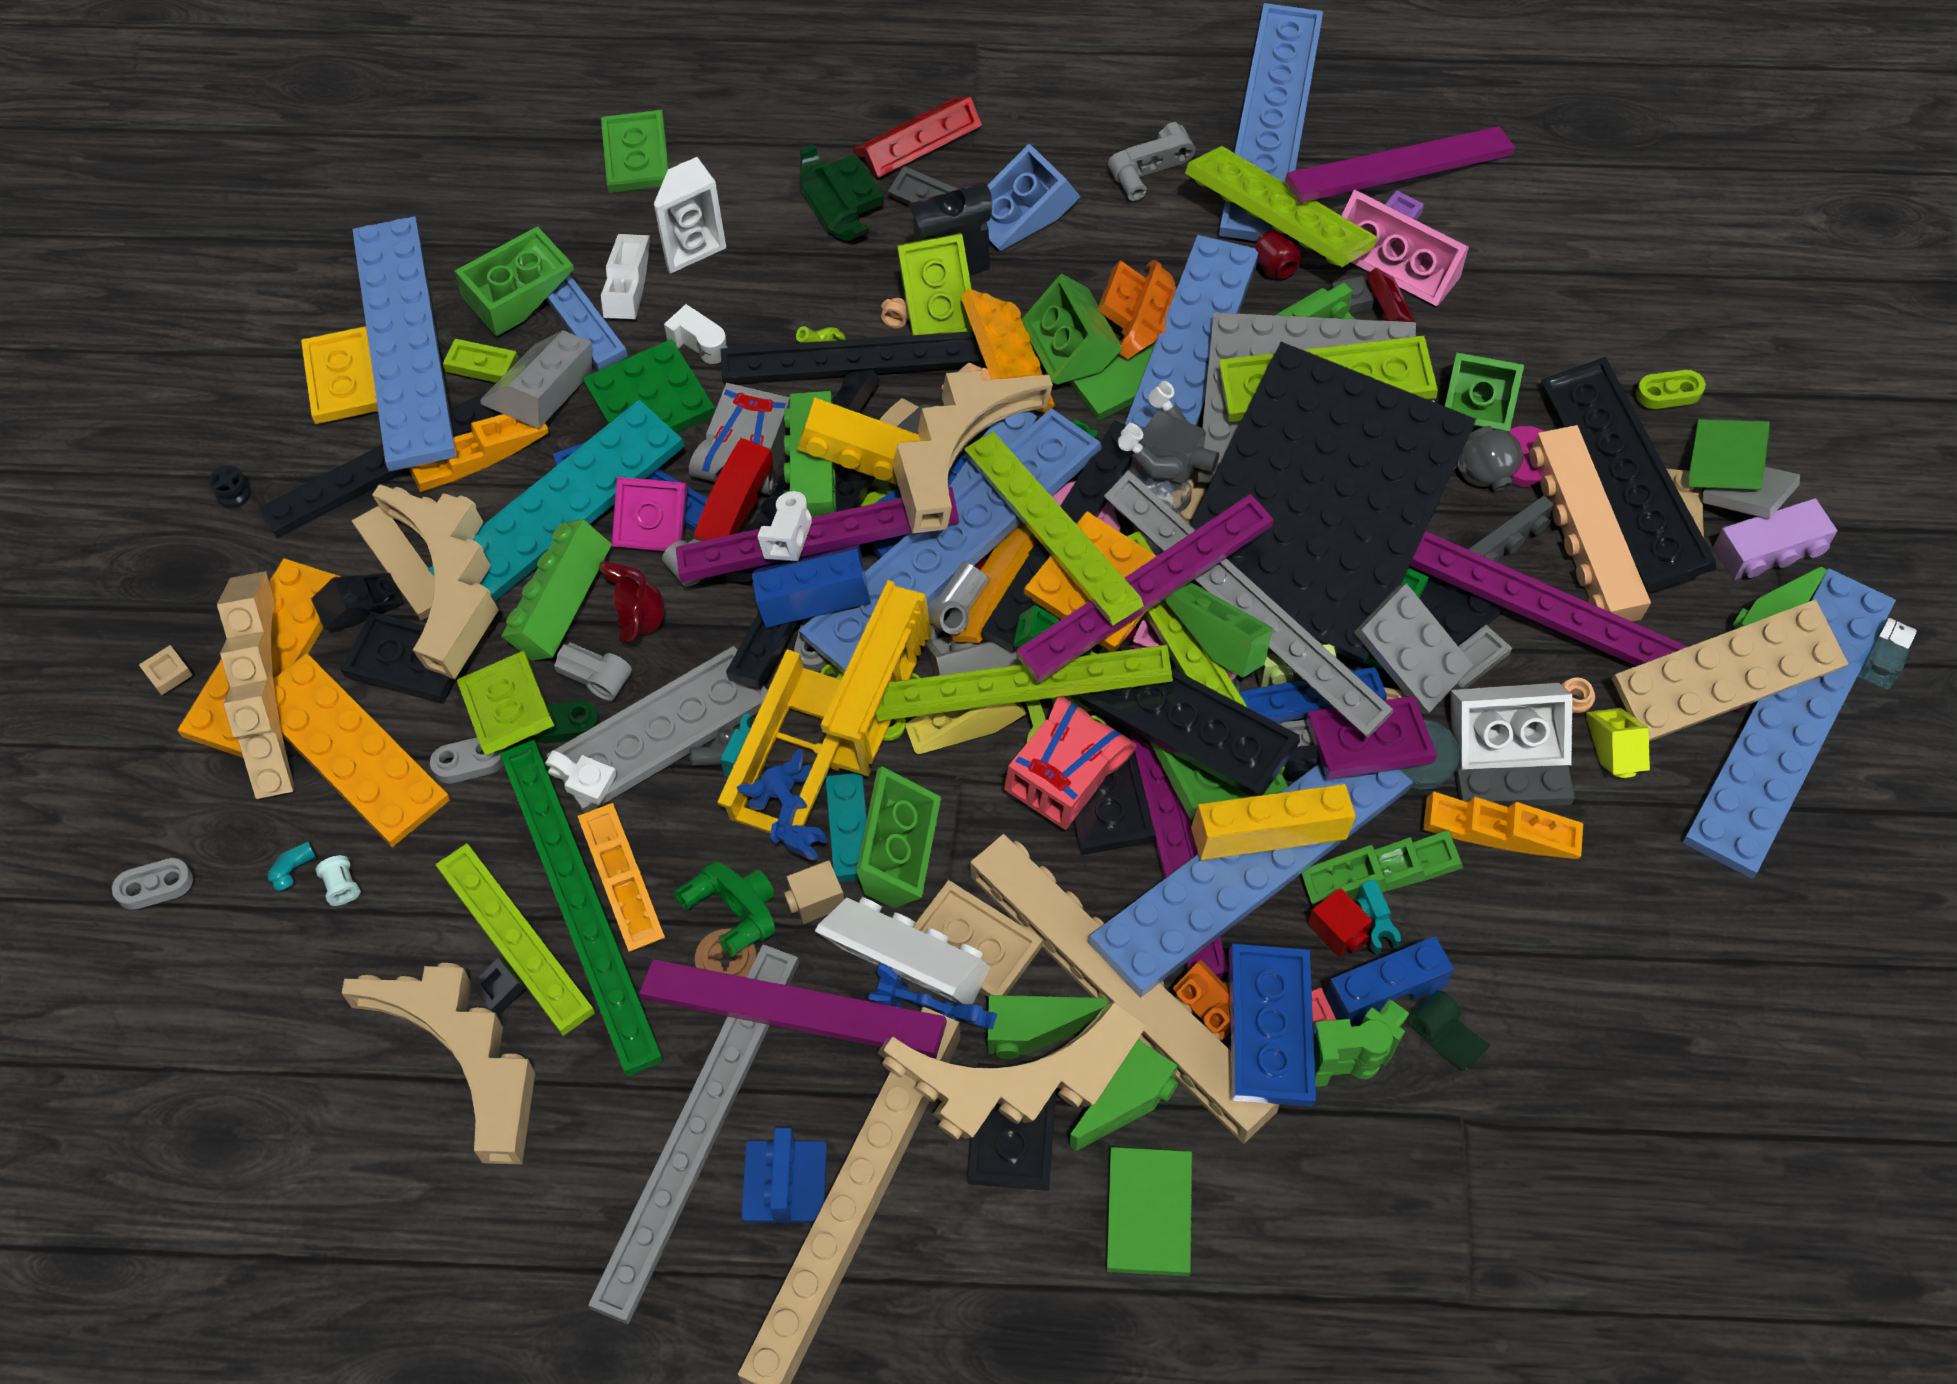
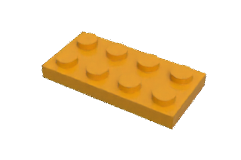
(1002, 338)

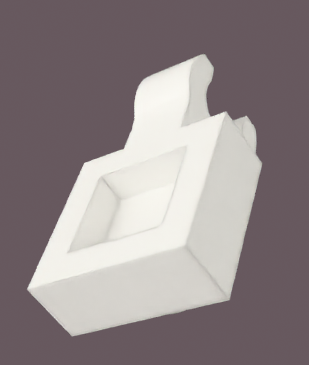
(585, 779)

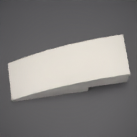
(625, 276)

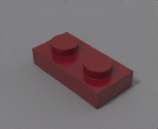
(1388, 295)

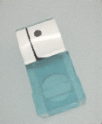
(1888, 653)

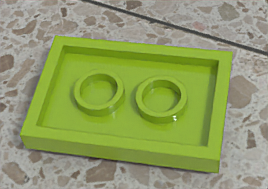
(933, 282)
(505, 703)

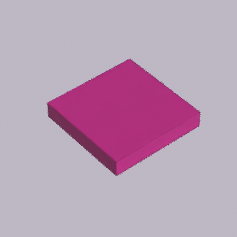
(648, 513)

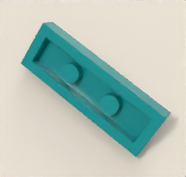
(846, 822)

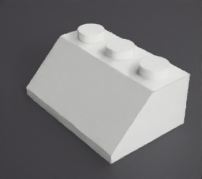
(688, 215)
(1512, 726)

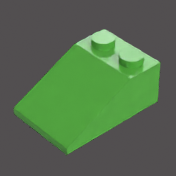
(513, 279)

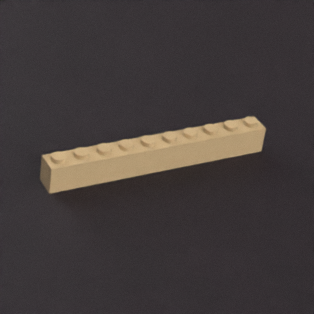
(1057, 917)
(840, 1226)

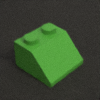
(1485, 390)

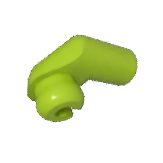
(807, 335)

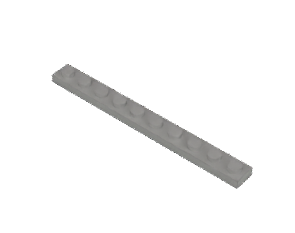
(1288, 640)
(686, 1152)

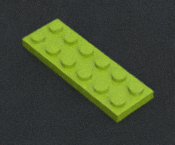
(1273, 202)
(1394, 361)

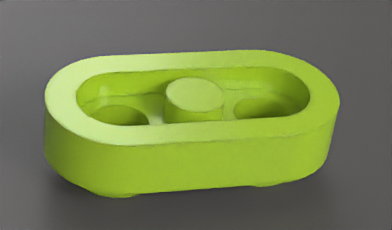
(1666, 388)

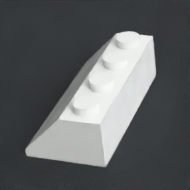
(907, 951)

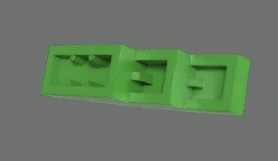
(1390, 865)

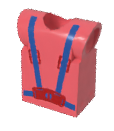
(1066, 762)

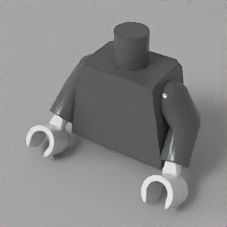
(1168, 444)

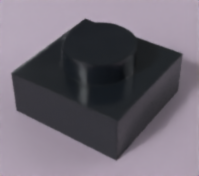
(1300, 762)
(498, 985)

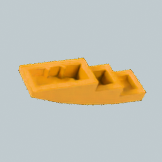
(484, 446)
(1001, 569)
(1502, 827)
(621, 877)

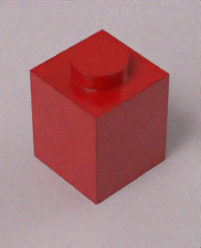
(1340, 923)

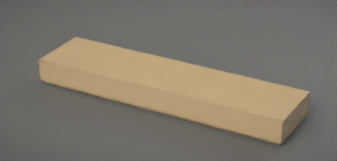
(398, 558)

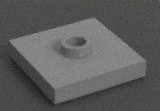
(1762, 503)

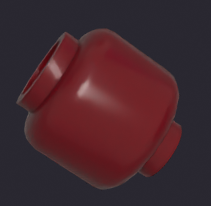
(1277, 254)

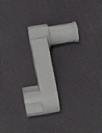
(1169, 150)

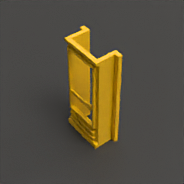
(882, 656)
(790, 689)

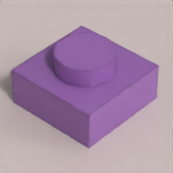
(1405, 205)

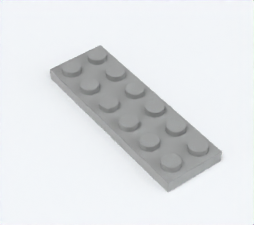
(665, 725)

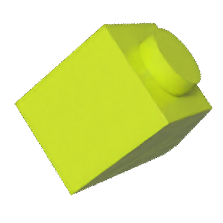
(1619, 741)

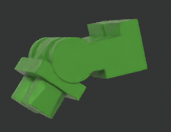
(1357, 1049)

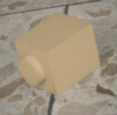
(813, 892)

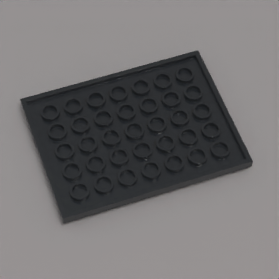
(1349, 484)

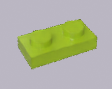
(479, 360)

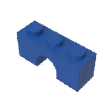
(1409, 972)

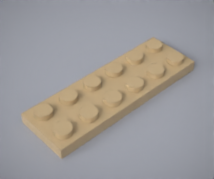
(1731, 670)

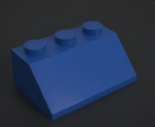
(811, 586)

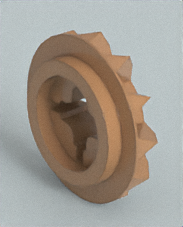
(710, 950)

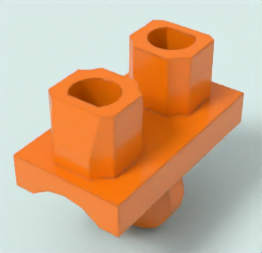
(1207, 997)

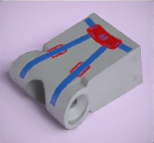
(747, 415)

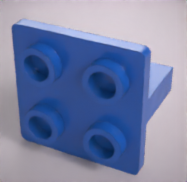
(784, 1179)

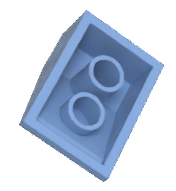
(1027, 198)

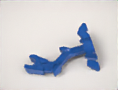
(777, 783)
(893, 988)

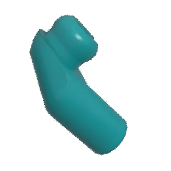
(286, 862)

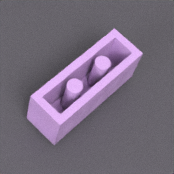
(1773, 542)

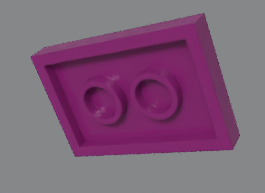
(1396, 744)

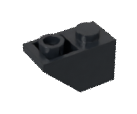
(351, 599)

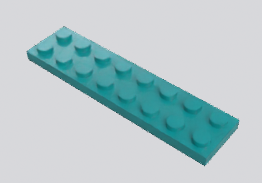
(573, 490)

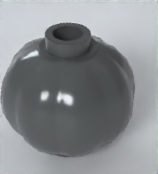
(1490, 458)

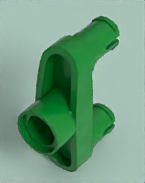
(742, 895)

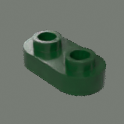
(565, 724)

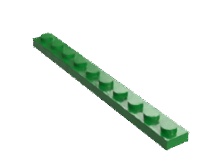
(581, 910)

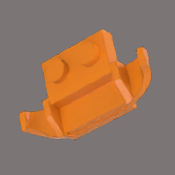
(1138, 304)

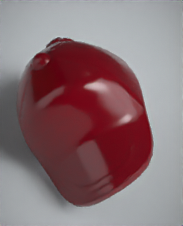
(635, 600)

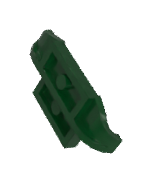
(838, 193)

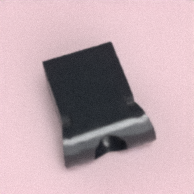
(955, 213)

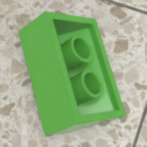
(1070, 332)
(897, 839)

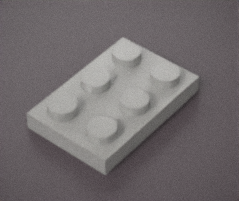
(1413, 648)

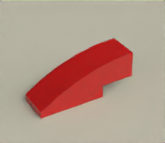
(734, 491)

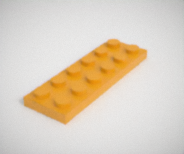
(292, 636)
(354, 752)

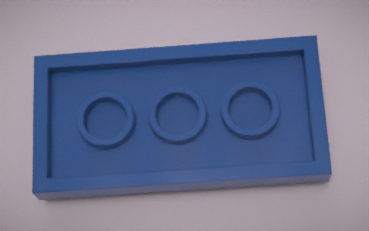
(1271, 1025)

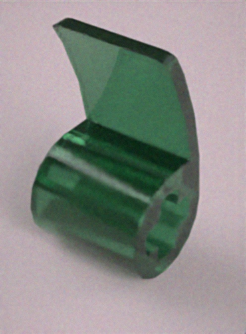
(1439, 1026)

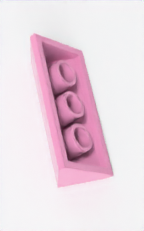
(1406, 249)

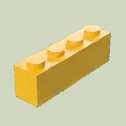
(852, 440)
(1273, 822)

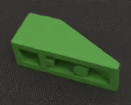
(1783, 598)
(1222, 629)
(1037, 1021)
(1130, 1094)

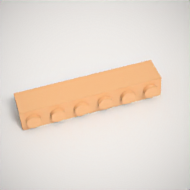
(1588, 523)

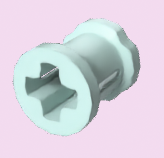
(337, 880)

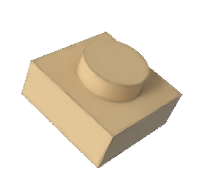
(165, 670)

